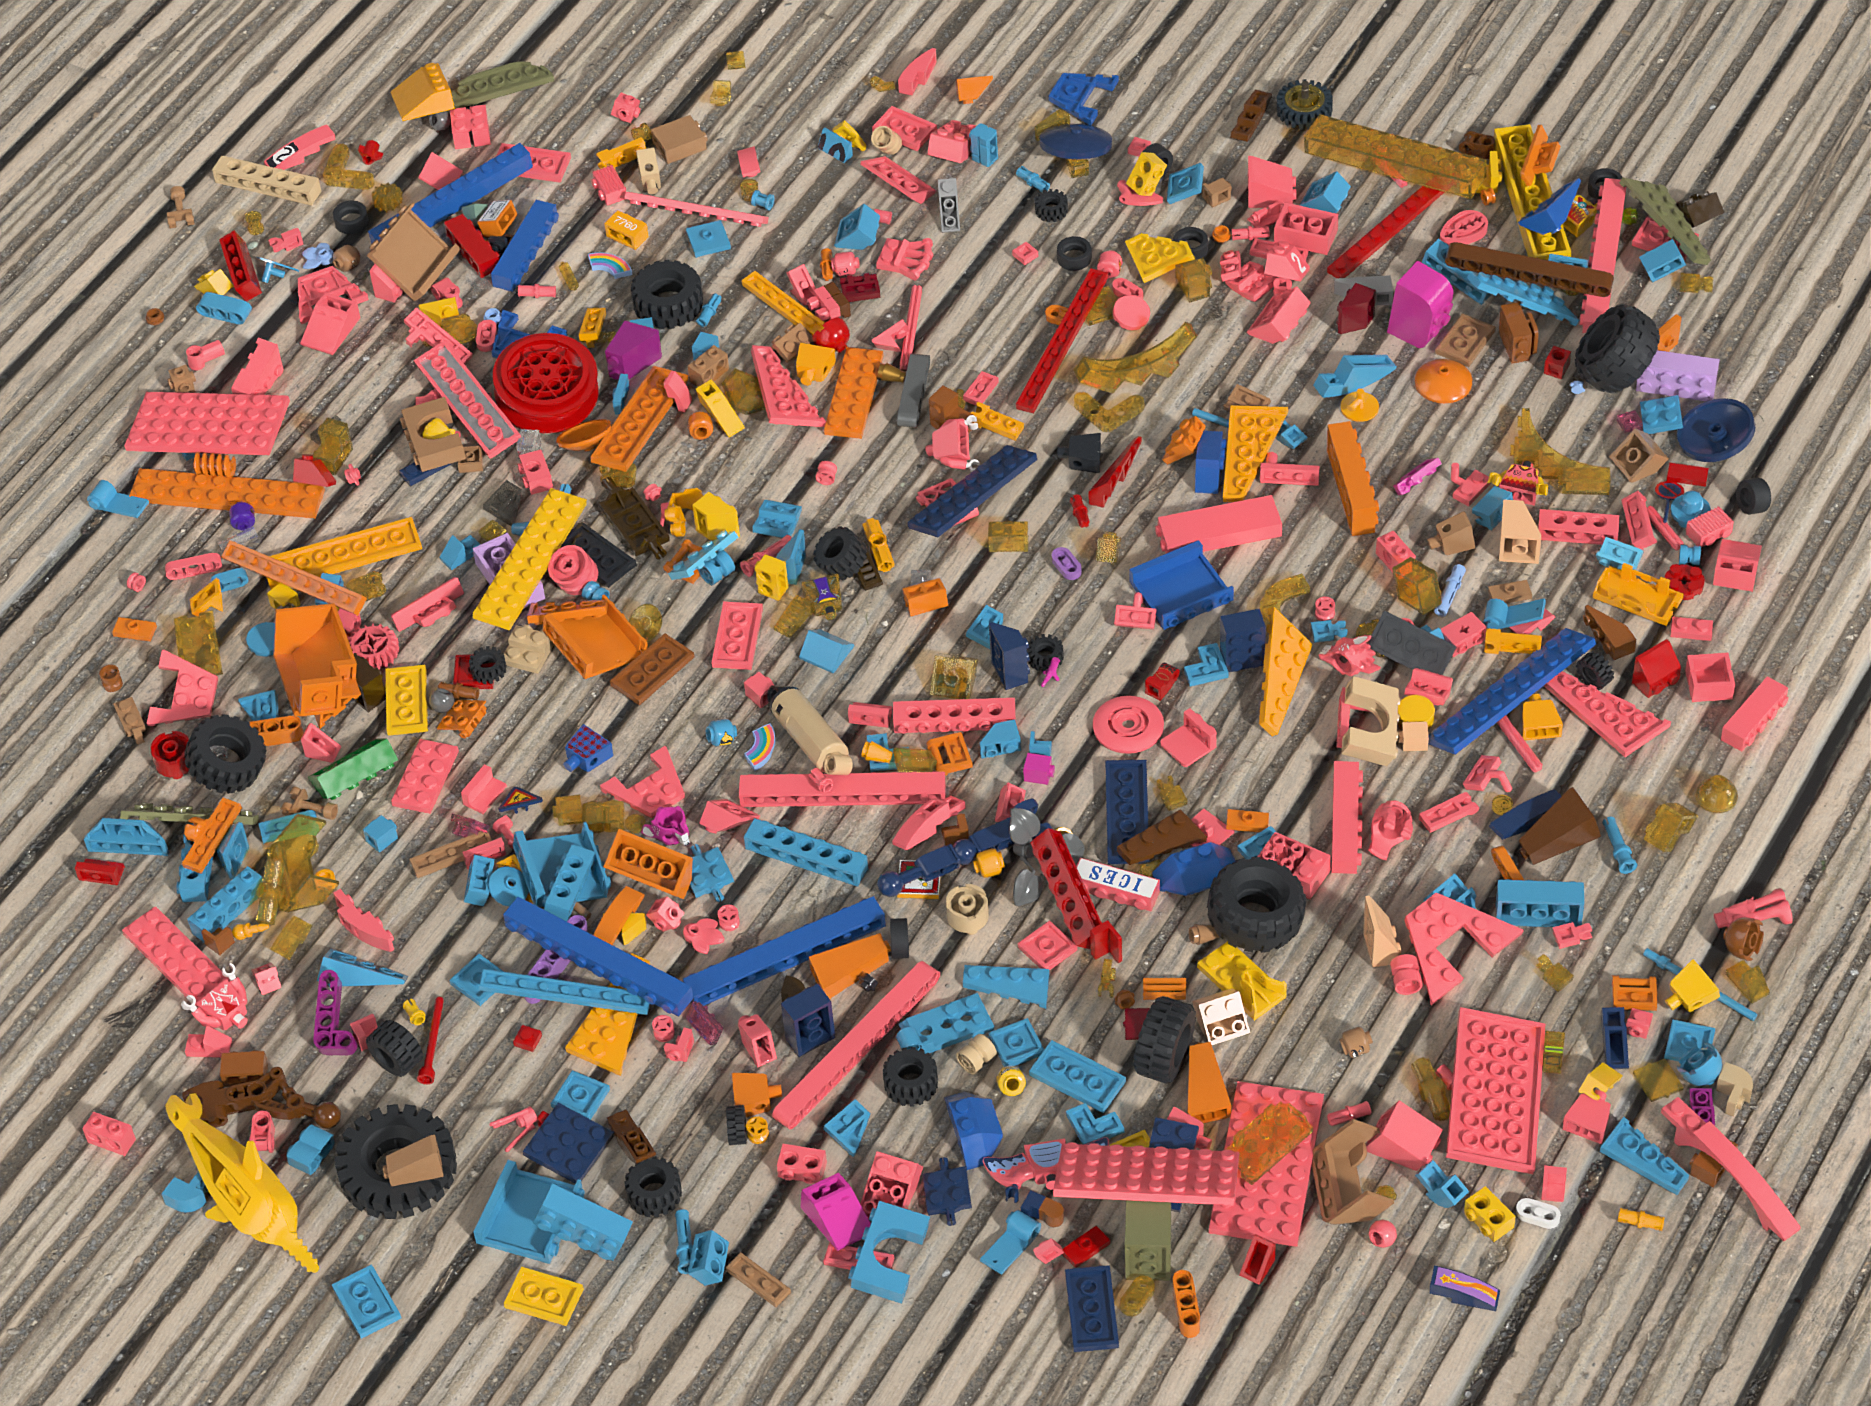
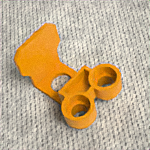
(675, 514)

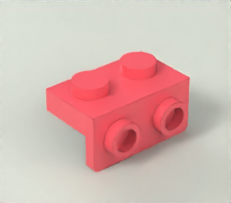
(1430, 685)

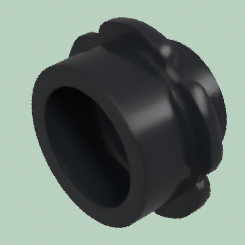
(867, 982)

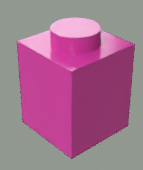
(1038, 768)

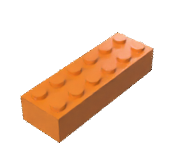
(1351, 478)

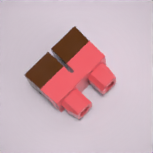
(830, 302)

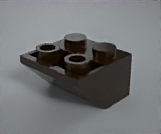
(1700, 208)
(370, 684)

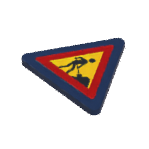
(519, 798)

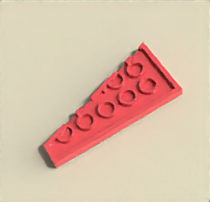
(782, 396)
(1607, 714)

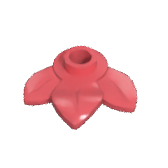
(705, 934)

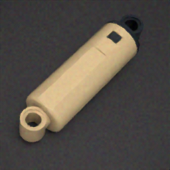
(809, 730)

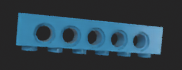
(806, 852)

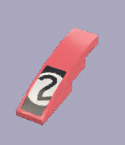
(295, 151)

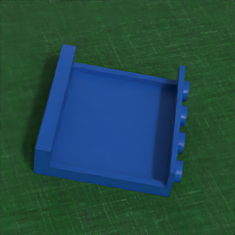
(1180, 585)

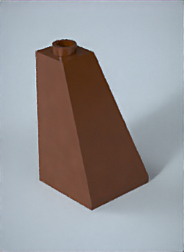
(1560, 829)

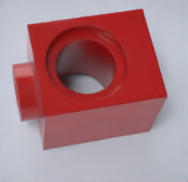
(1557, 362)

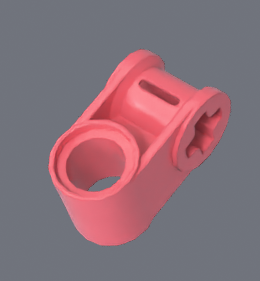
(446, 289)
(263, 1135)

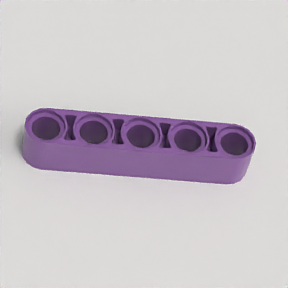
(550, 962)

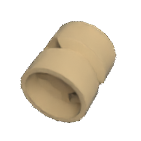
(886, 140)
(977, 1052)

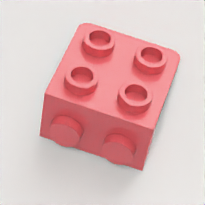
(1191, 740)

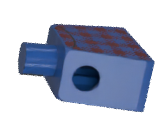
(587, 750)

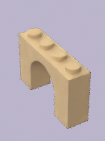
(1383, 703)

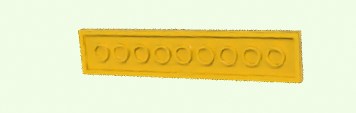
(529, 559)

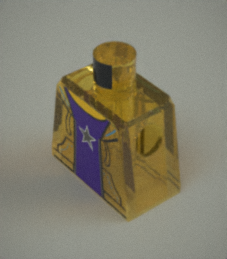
(824, 595)

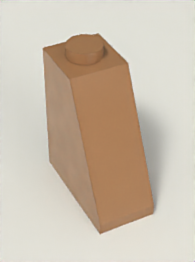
(414, 1163)

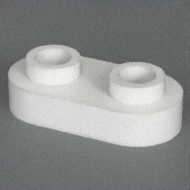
(1538, 1213)

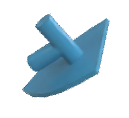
(270, 270)

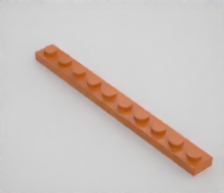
(294, 577)

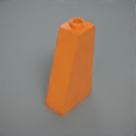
(843, 965)
(1206, 1088)

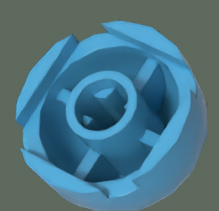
(1701, 1065)

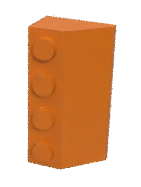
(650, 863)

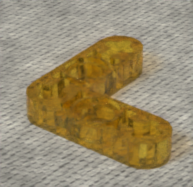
(336, 175)
(1108, 415)

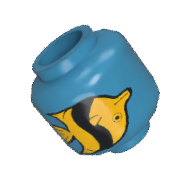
(721, 732)

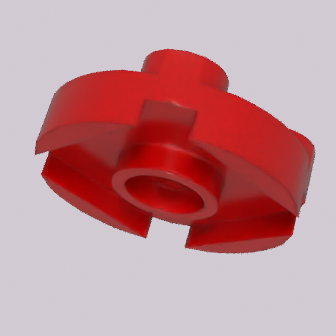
(1691, 574)

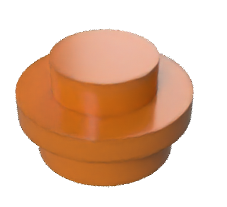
(1221, 234)

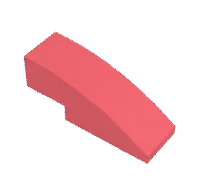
(917, 72)

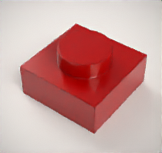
(527, 1038)

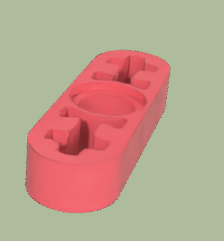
(205, 559)

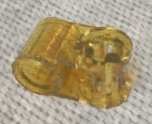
(621, 478)
(365, 586)

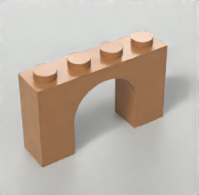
(431, 452)

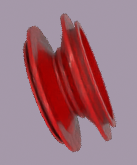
(546, 382)

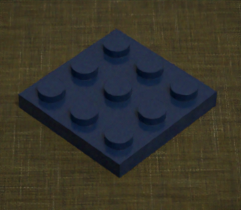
(568, 1143)

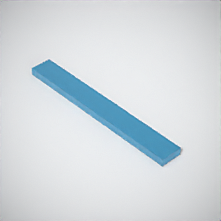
(562, 991)

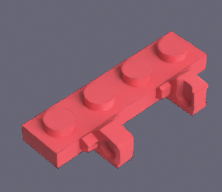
(425, 329)

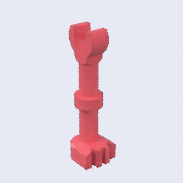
(502, 826)

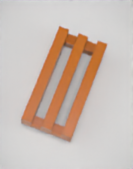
(1164, 985)

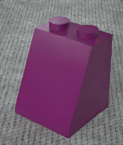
(632, 350)

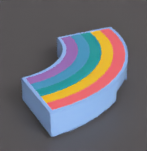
(610, 263)
(762, 747)

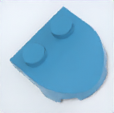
(1456, 890)

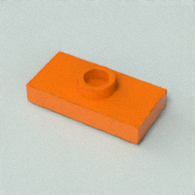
(134, 629)
(1247, 820)

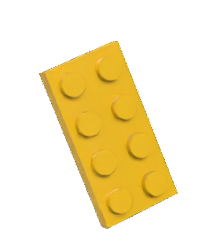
(406, 700)

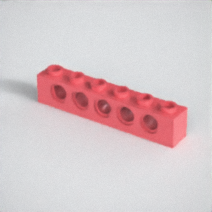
(951, 715)

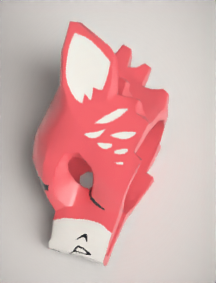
(1355, 651)

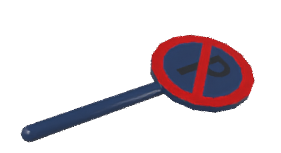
(1669, 491)

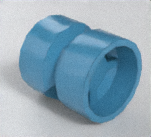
(717, 567)

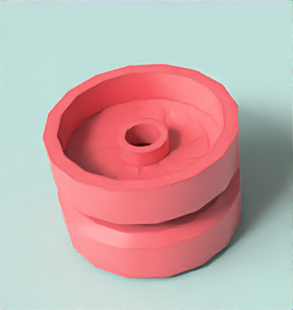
(572, 569)

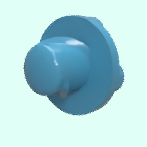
(1688, 506)

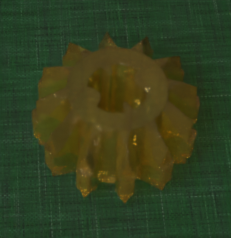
(387, 197)

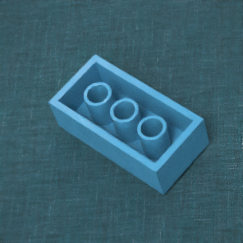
(1540, 902)
(582, 1222)

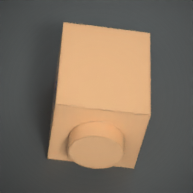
(1414, 736)

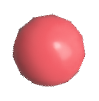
(1382, 1233)

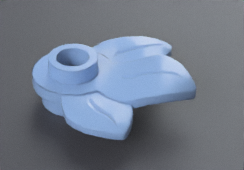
(317, 255)

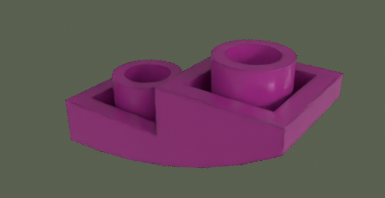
(1702, 1103)

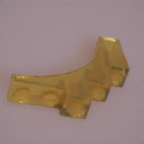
(1160, 359)
(1571, 475)

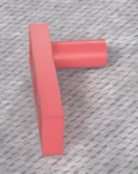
(1288, 473)
(1343, 717)

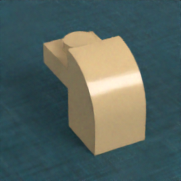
(1737, 1084)

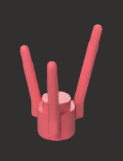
(524, 1118)

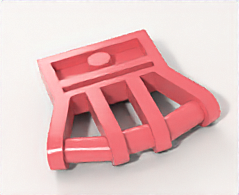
(895, 252)

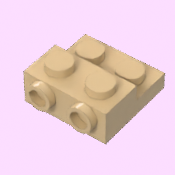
(527, 649)

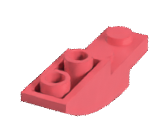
(924, 820)
(361, 925)

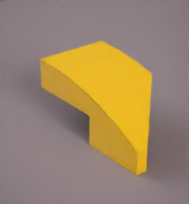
(848, 133)

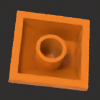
(971, 88)

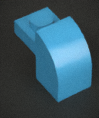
(1441, 1189)
(185, 1196)

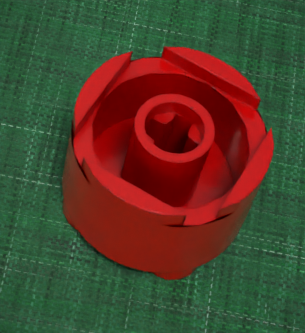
(168, 754)

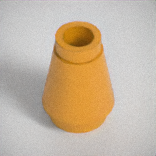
(875, 752)

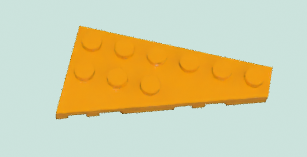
(1249, 440)
(1283, 666)
(604, 1036)

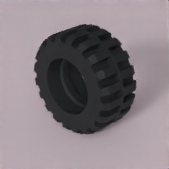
(667, 277)
(215, 772)
(1164, 1039)

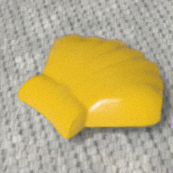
(437, 429)

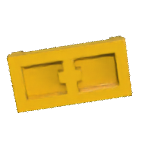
(1601, 1077)

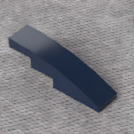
(1524, 815)

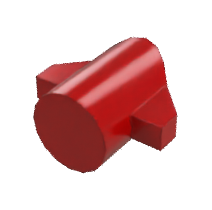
(370, 152)

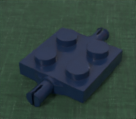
(947, 1191)

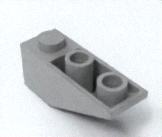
(948, 205)
(1381, 284)

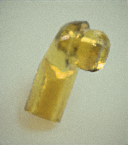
(880, 85)
(1147, 868)

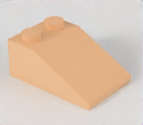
(1379, 935)

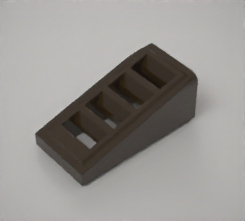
(874, 573)

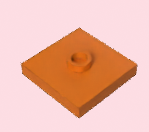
(1669, 334)

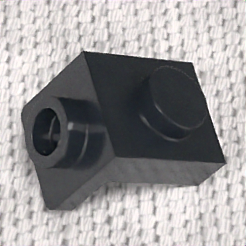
(500, 243)

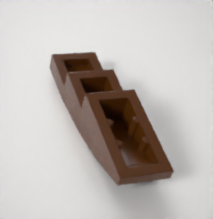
(1251, 115)

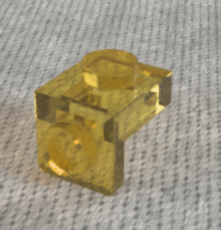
(721, 92)

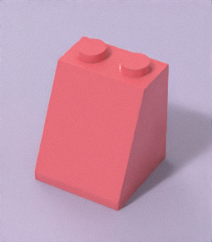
(1269, 183)
(1405, 1137)

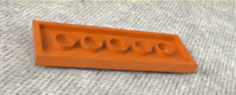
(853, 393)

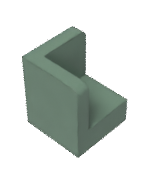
(474, 212)

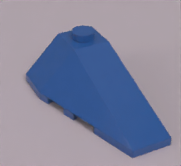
(1553, 211)

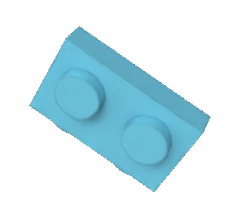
(1617, 553)

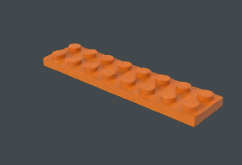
(636, 422)

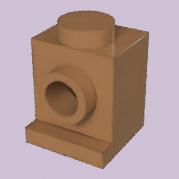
(1216, 192)

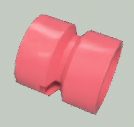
(1406, 974)

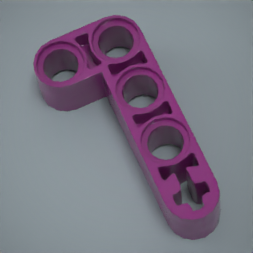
(331, 1012)

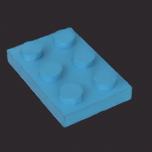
(366, 1301)

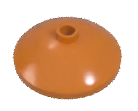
(1443, 381)
(584, 435)

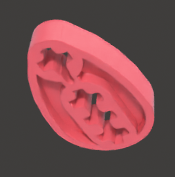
(1465, 227)

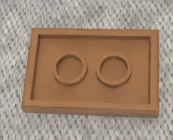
(1465, 340)

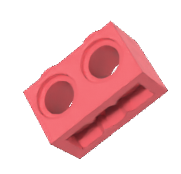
(109, 1133)
(802, 1159)

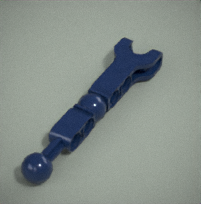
(950, 857)

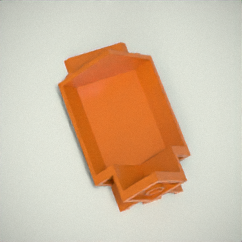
(315, 661)

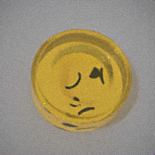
(1501, 804)

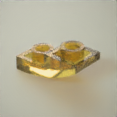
(290, 937)

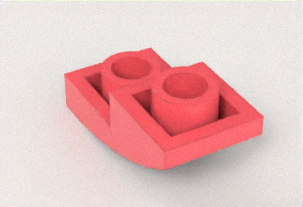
(748, 162)
(1231, 265)
(678, 390)
(1527, 628)

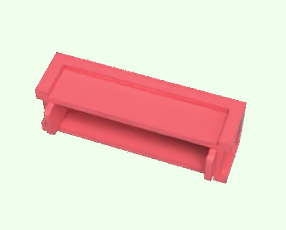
(1638, 520)

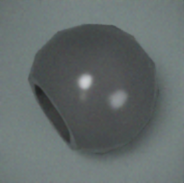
(440, 121)
(441, 700)

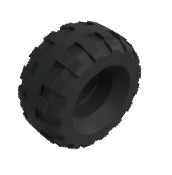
(1617, 348)
(1258, 883)

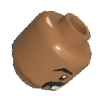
(1356, 1042)

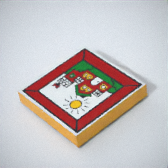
(918, 887)

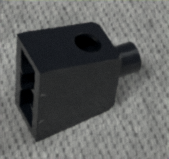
(1083, 452)

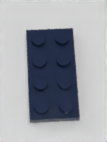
(1173, 1136)
(1091, 1308)

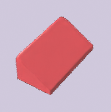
(1009, 797)

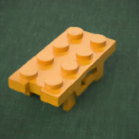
(1633, 595)

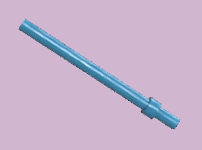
(1665, 963)

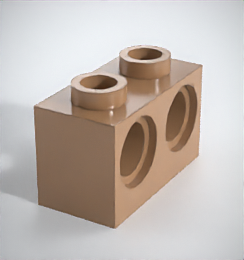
(708, 366)

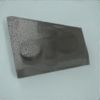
(504, 502)

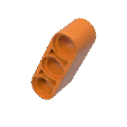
(279, 730)
(1186, 1294)

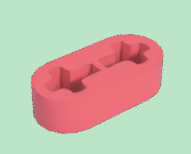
(1123, 287)

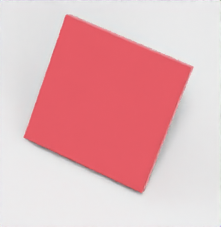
(439, 172)
(1211, 827)

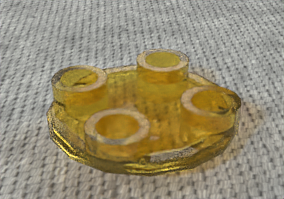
(460, 328)

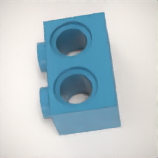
(477, 881)
(708, 1257)

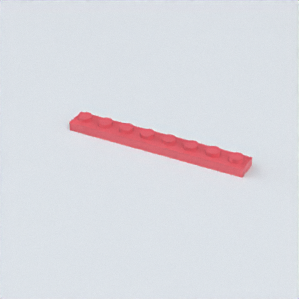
(688, 208)

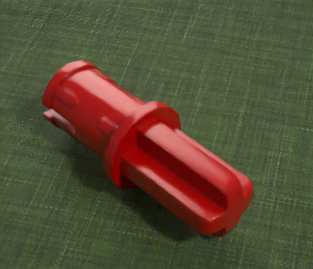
(1080, 511)

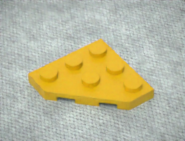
(1157, 255)

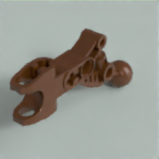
(258, 1094)

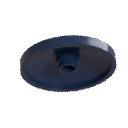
(1075, 141)
(1716, 430)

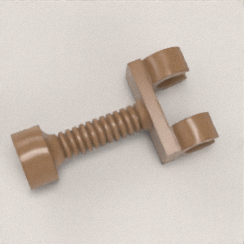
(178, 194)
(300, 797)

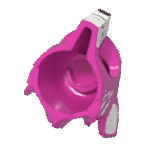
(668, 826)

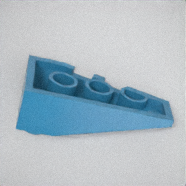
(358, 973)

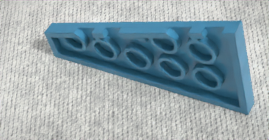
(1531, 295)

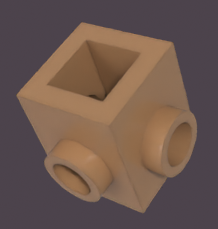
(181, 380)

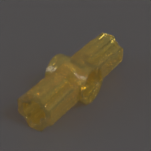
(270, 892)
(1431, 1089)

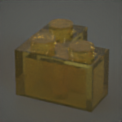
(1194, 279)
(334, 445)
(1668, 825)

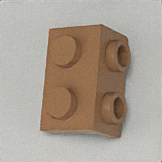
(789, 344)

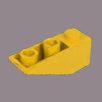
(719, 408)

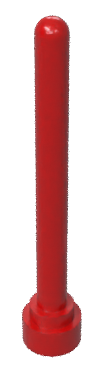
(427, 1074)

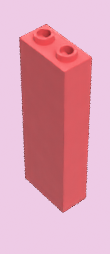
(1221, 525)

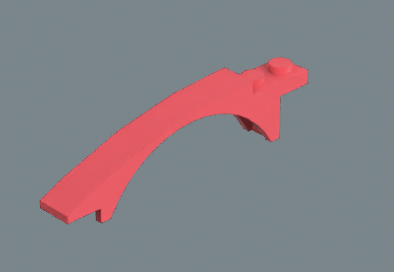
(1706, 1137)

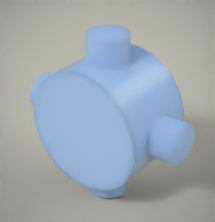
(1577, 387)

